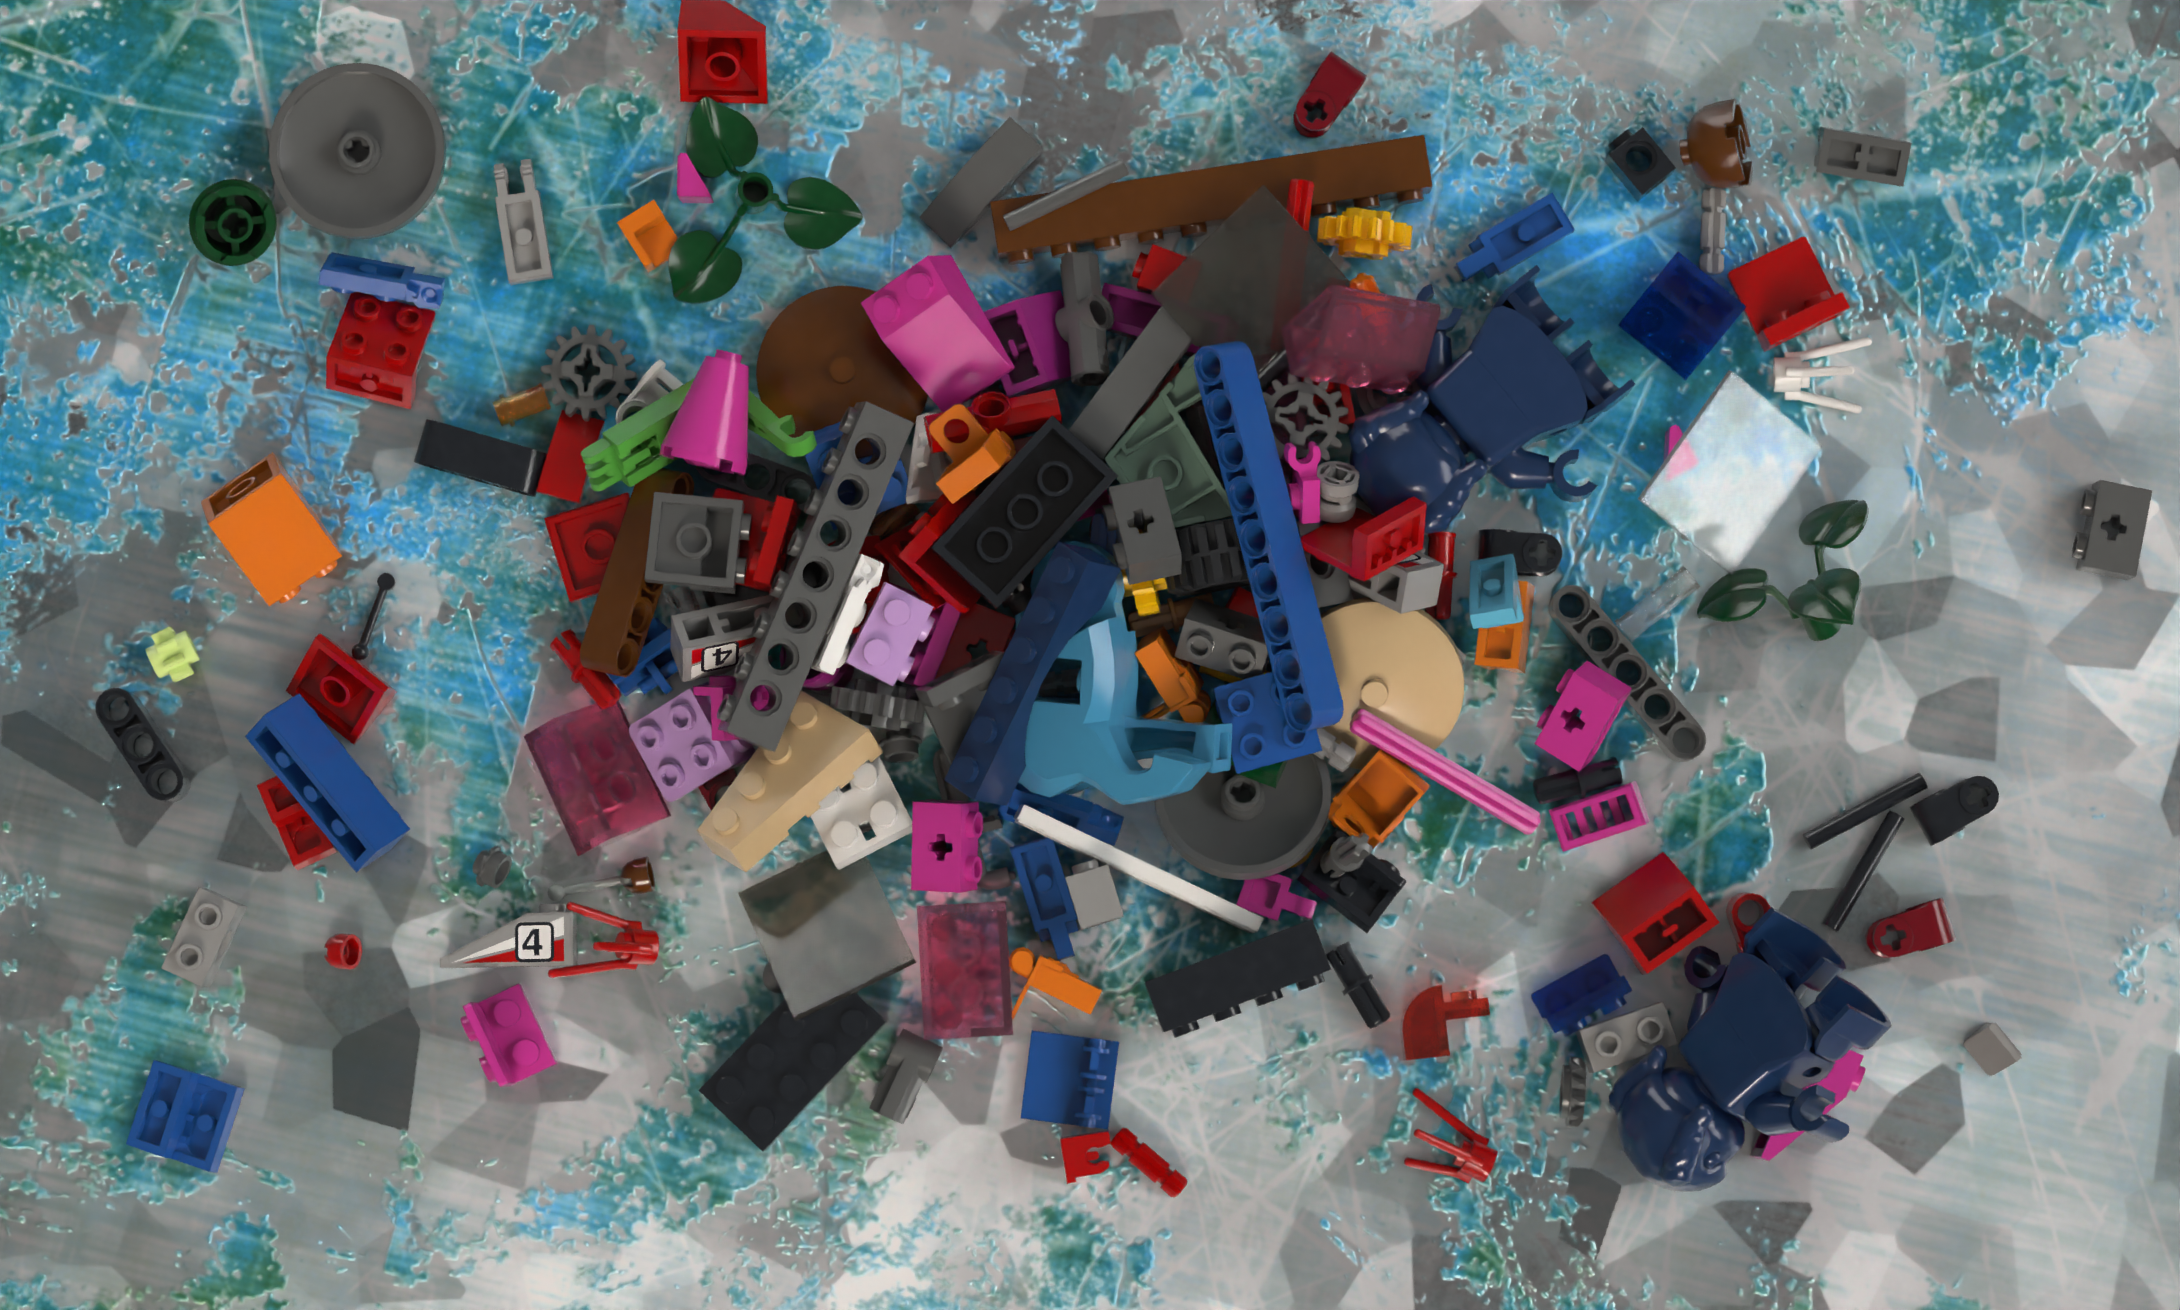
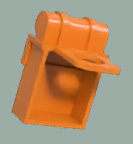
(972, 459)
(1173, 678)
(1377, 798)
(1054, 979)

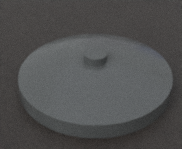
(357, 151)
(1247, 827)

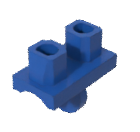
(654, 664)

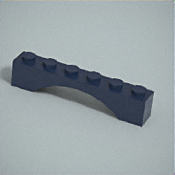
(1063, 601)

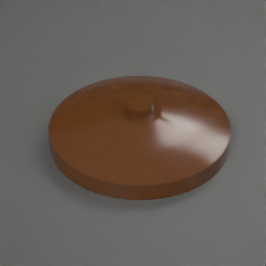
(827, 358)

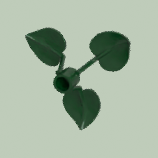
(816, 209)
(1821, 602)

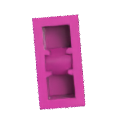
(1599, 699)
(932, 863)

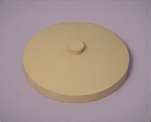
(1395, 669)

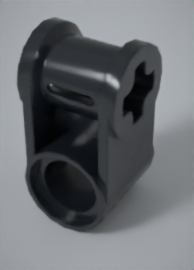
(1503, 542)
(1949, 811)

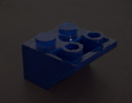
(1681, 316)

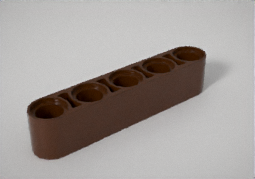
(625, 599)

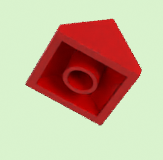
(340, 688)

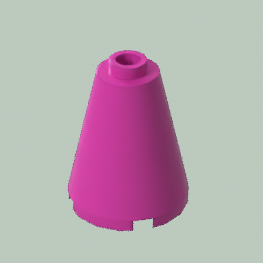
(713, 417)

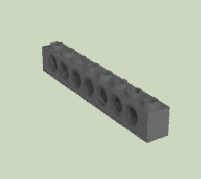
(887, 437)

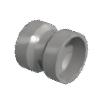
(1337, 488)

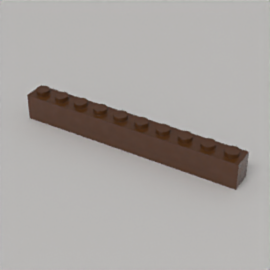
(1208, 196)

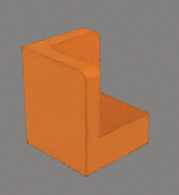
(649, 235)

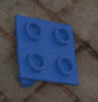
(1259, 724)
(1069, 1080)

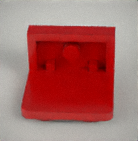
(928, 564)

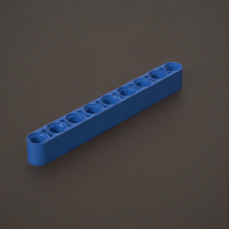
(1268, 536)

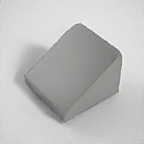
(1992, 1049)

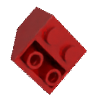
(1655, 913)

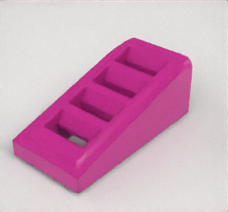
(1621, 825)

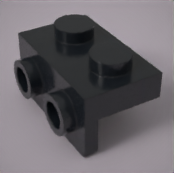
(1355, 894)

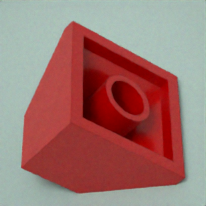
(721, 54)

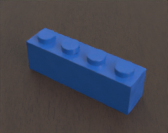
(327, 782)

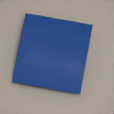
(185, 1116)

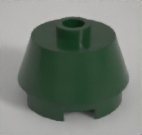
(232, 222)

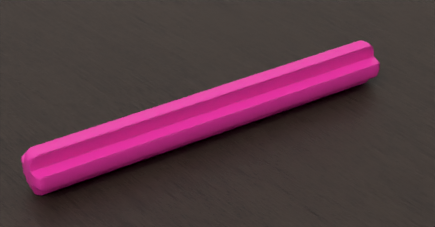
(1445, 771)

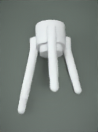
(1792, 374)

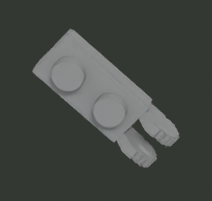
(522, 227)

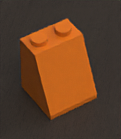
(271, 530)

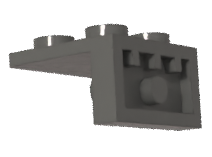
(955, 698)

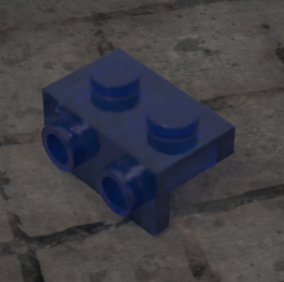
(1579, 993)

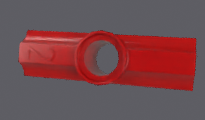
(995, 410)

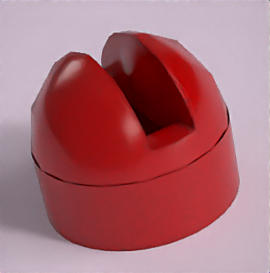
(352, 951)

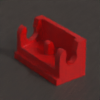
(1077, 1158)

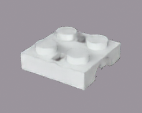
(867, 806)

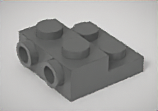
(697, 542)

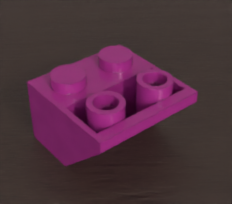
(1032, 343)

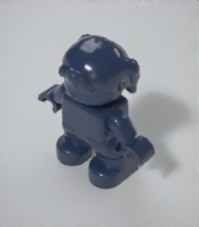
(1483, 412)
(1748, 1056)

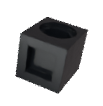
(1639, 182)

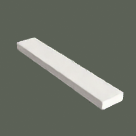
(1138, 869)

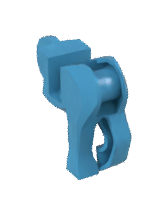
(1098, 735)

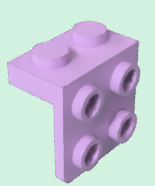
(890, 634)
(680, 746)

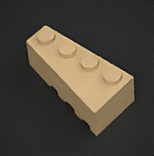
(782, 786)

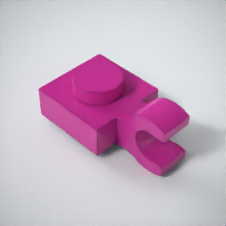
(1305, 484)
(1270, 895)

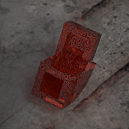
(1425, 1017)

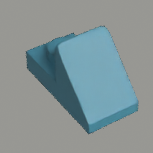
(1494, 592)

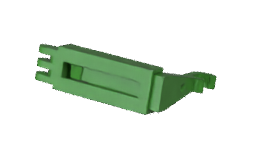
(633, 446)

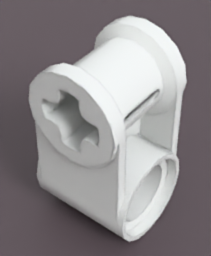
(648, 390)

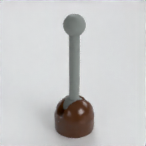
(635, 876)

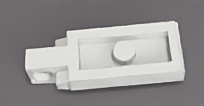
(848, 614)

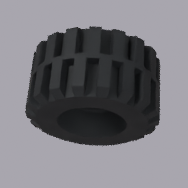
(1209, 559)

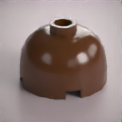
(1718, 146)

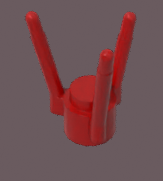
(631, 946)
(1472, 1157)

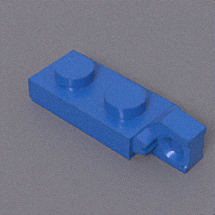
(1516, 239)
(382, 279)
(1068, 809)
(1046, 893)

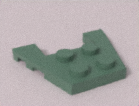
(1165, 448)

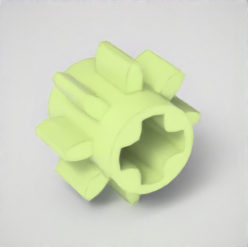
(172, 654)

